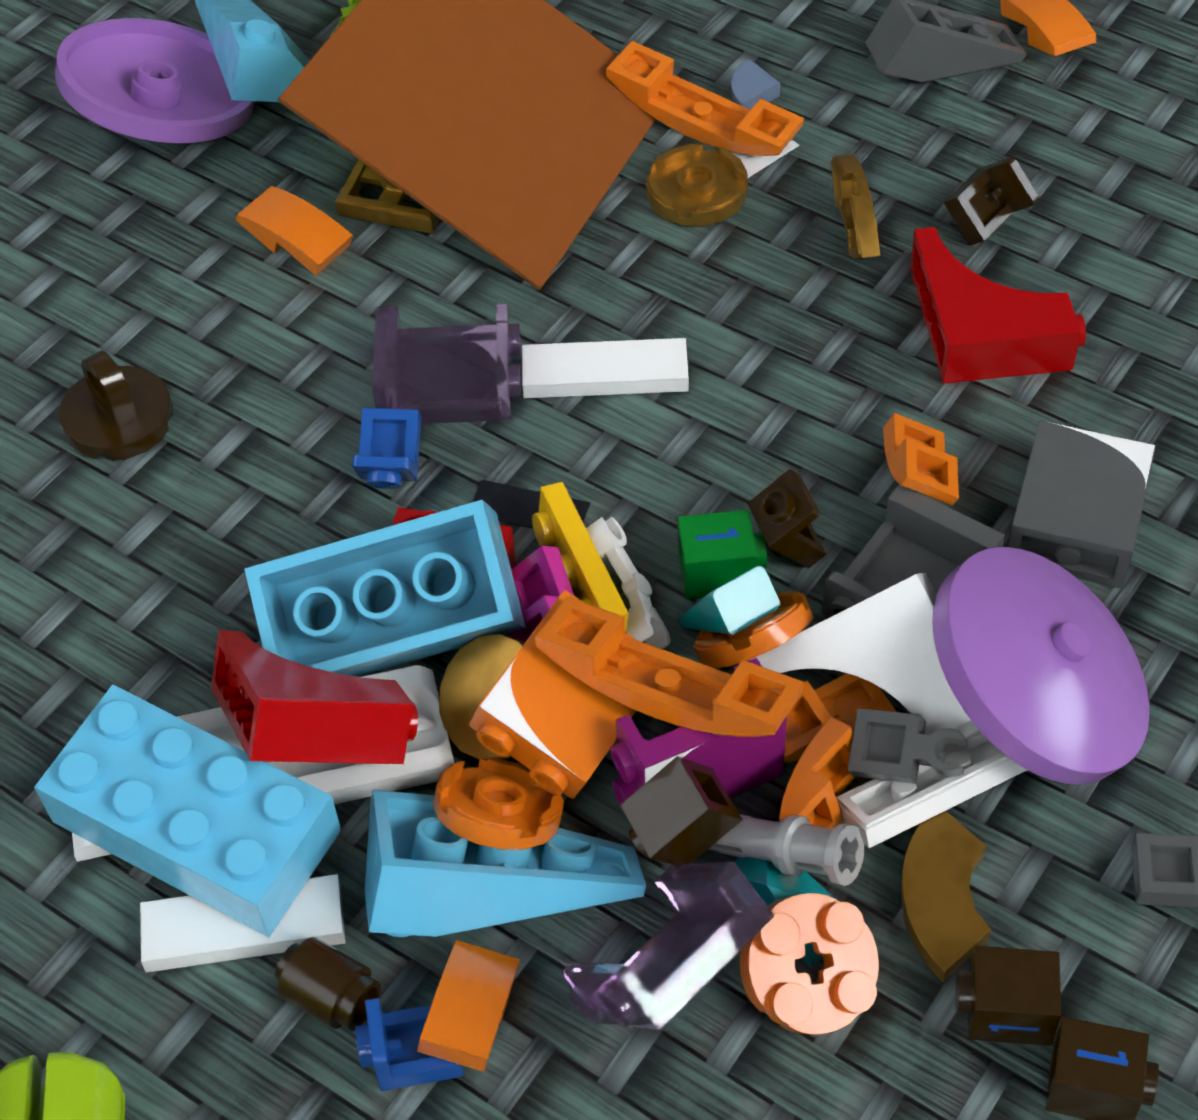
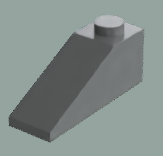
(936, 42)

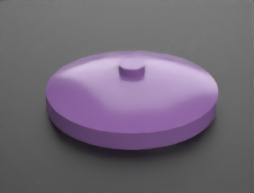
(148, 81)
(1040, 666)

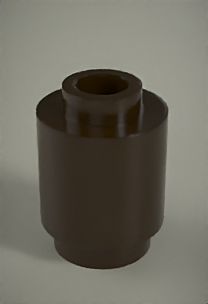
(326, 983)

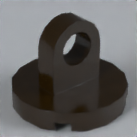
(115, 409)

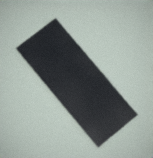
(517, 504)

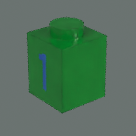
(717, 550)

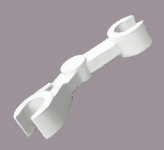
(643, 619)

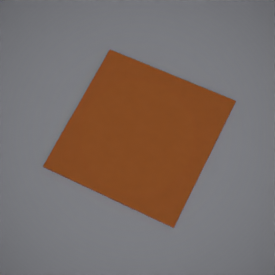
(478, 116)

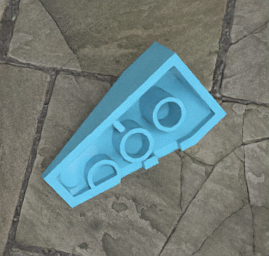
(250, 49)
(440, 884)

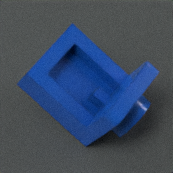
(388, 447)
(391, 1047)

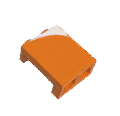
(548, 718)

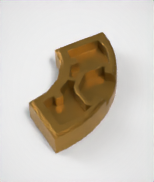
(855, 205)
(938, 894)

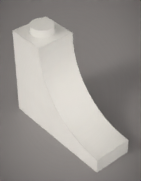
(885, 643)

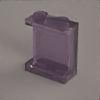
(447, 370)
(712, 923)

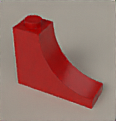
(986, 327)
(308, 713)

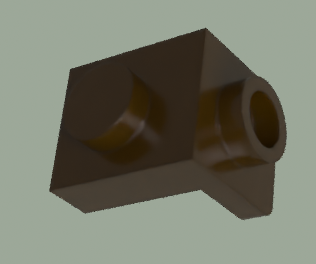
(990, 198)
(785, 519)

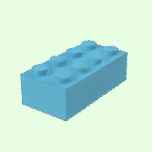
(389, 593)
(190, 809)

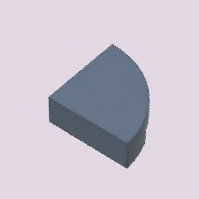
(752, 83)

